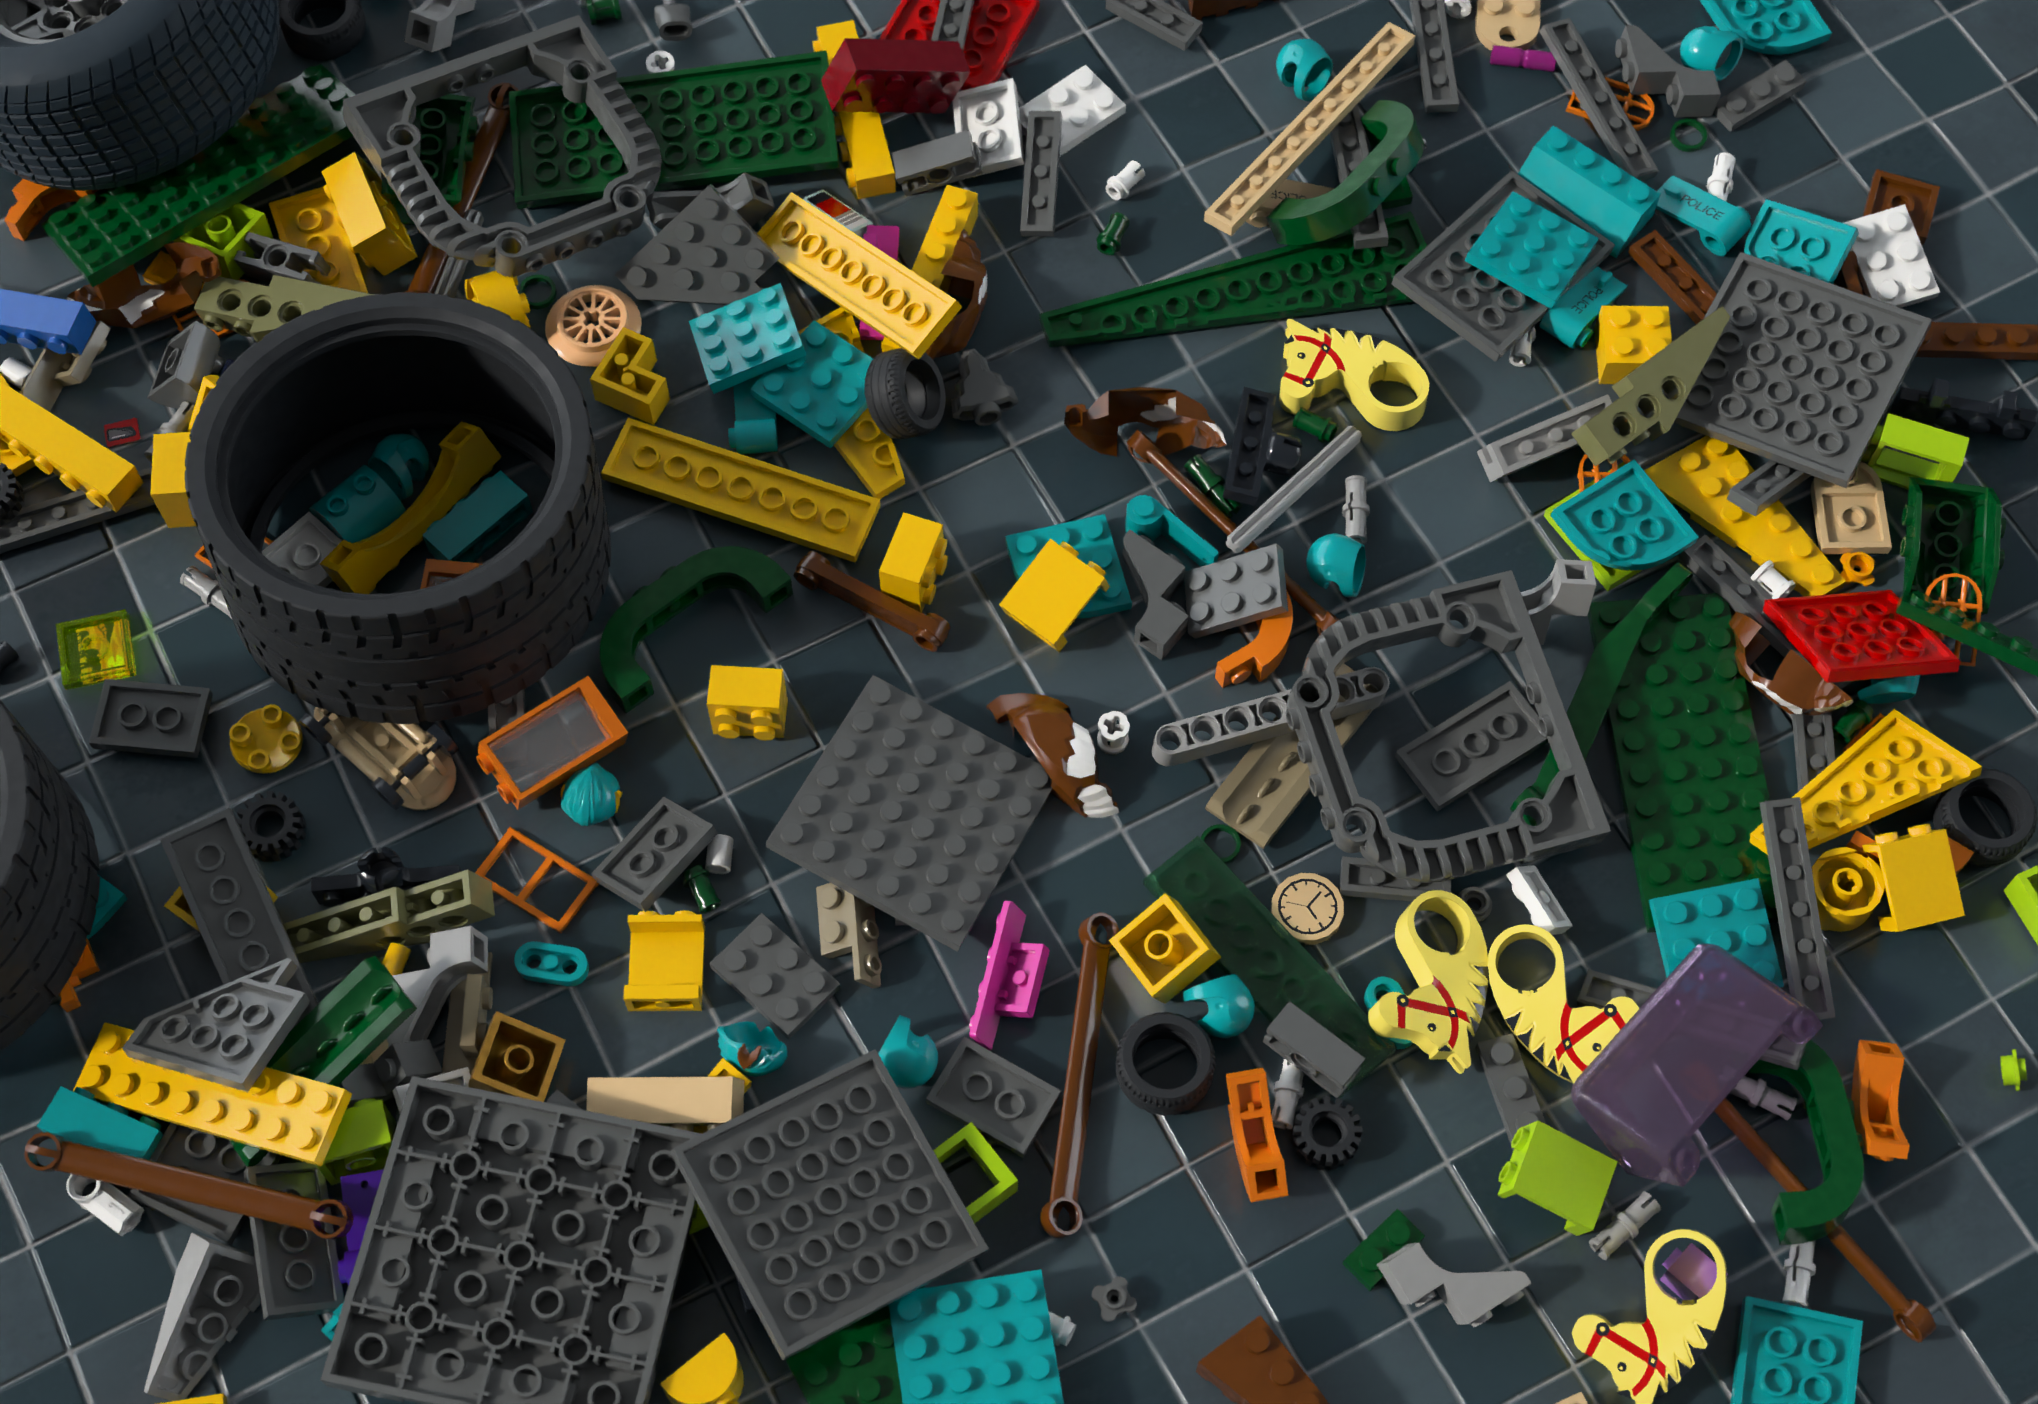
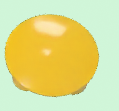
(266, 740)

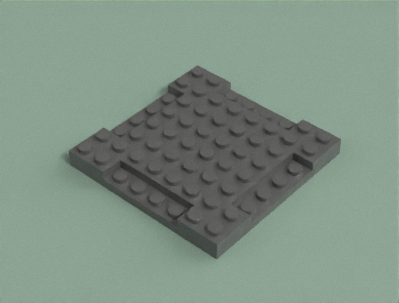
(514, 1255)

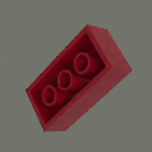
(895, 76)

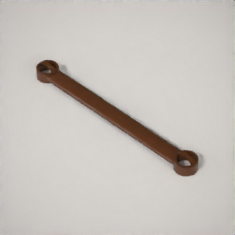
(485, 146)
(1153, 455)
(1079, 1077)
(188, 1185)
(1909, 1314)

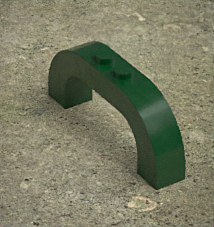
(1397, 151)
(670, 595)
(1817, 1212)

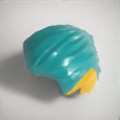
(590, 795)

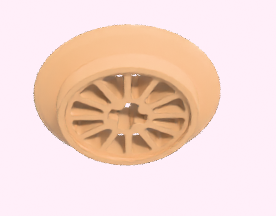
(590, 353)

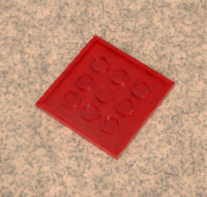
(991, 36)
(1859, 636)

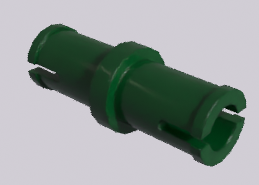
(1211, 485)

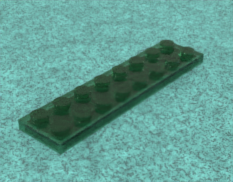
(1263, 950)

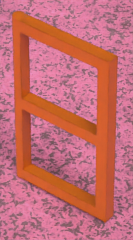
(551, 858)

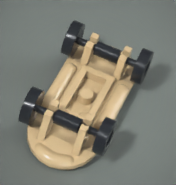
(401, 759)

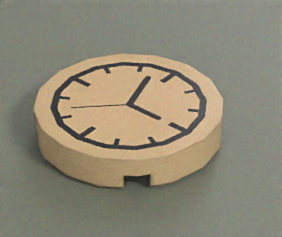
(1308, 907)

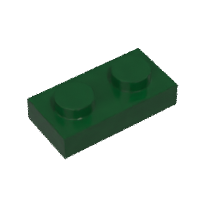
(1381, 1243)

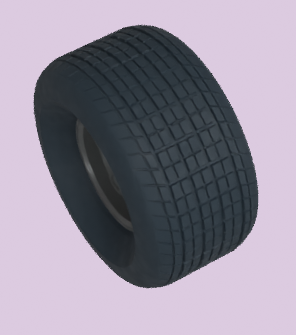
(125, 85)

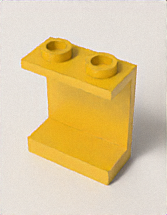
(1053, 592)
(1917, 878)
(665, 962)

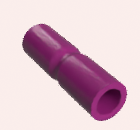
(1522, 58)

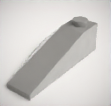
(206, 1304)

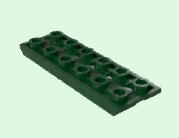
(340, 1032)

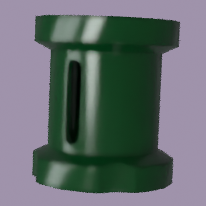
(602, 14)

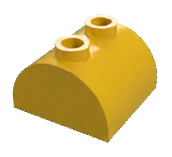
(708, 1377)

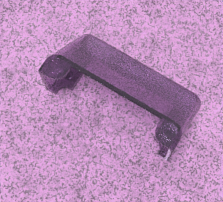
(1683, 1060)

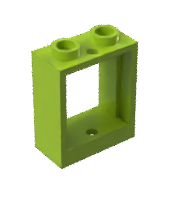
(1919, 440)
(999, 1174)

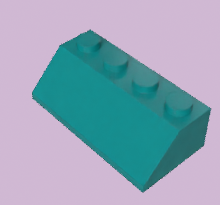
(1590, 187)

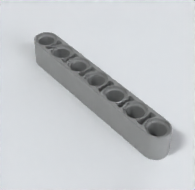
(1256, 726)

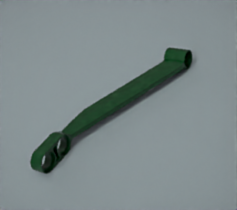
(1604, 675)

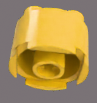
(498, 293)
(1846, 888)

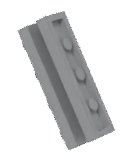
(1538, 441)

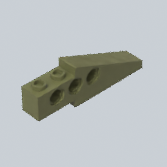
(259, 309)
(1669, 370)
(392, 917)

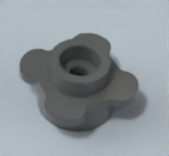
(1110, 1309)

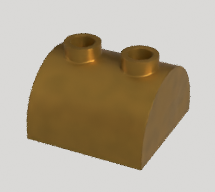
(516, 1059)

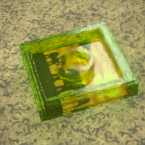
(95, 649)

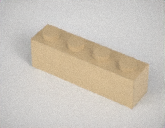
(668, 1100)

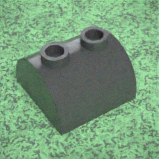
(184, 365)

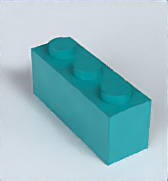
(478, 520)
(108, 1127)

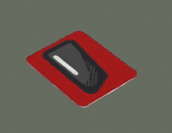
(122, 432)

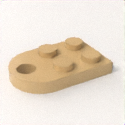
(1507, 17)
(1851, 516)

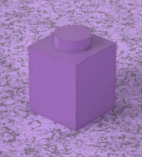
(1689, 1273)

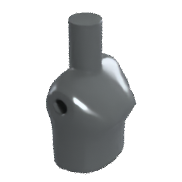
(673, 20)

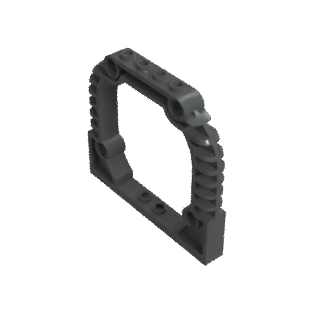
(559, 52)
(1496, 617)

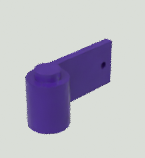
(361, 1201)

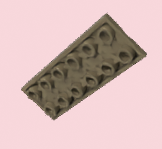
(1273, 780)

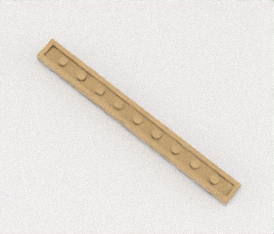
(1308, 129)

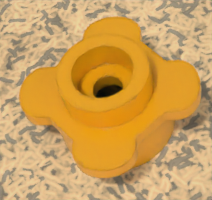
(1861, 561)

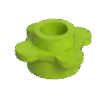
(2013, 1070)

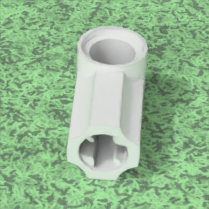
(106, 1204)

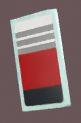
(839, 212)

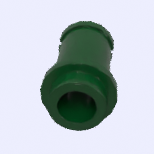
(1109, 240)
(1316, 425)
(1858, 714)
(701, 888)

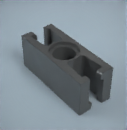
(937, 163)
(279, 259)
(1313, 1050)

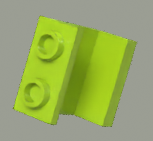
(1558, 1175)

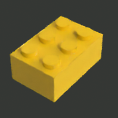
(367, 215)

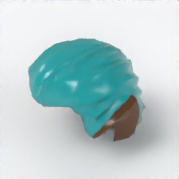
(750, 1050)

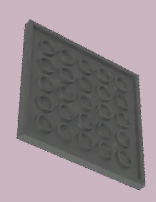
(1801, 369)
(913, 812)
(828, 1203)

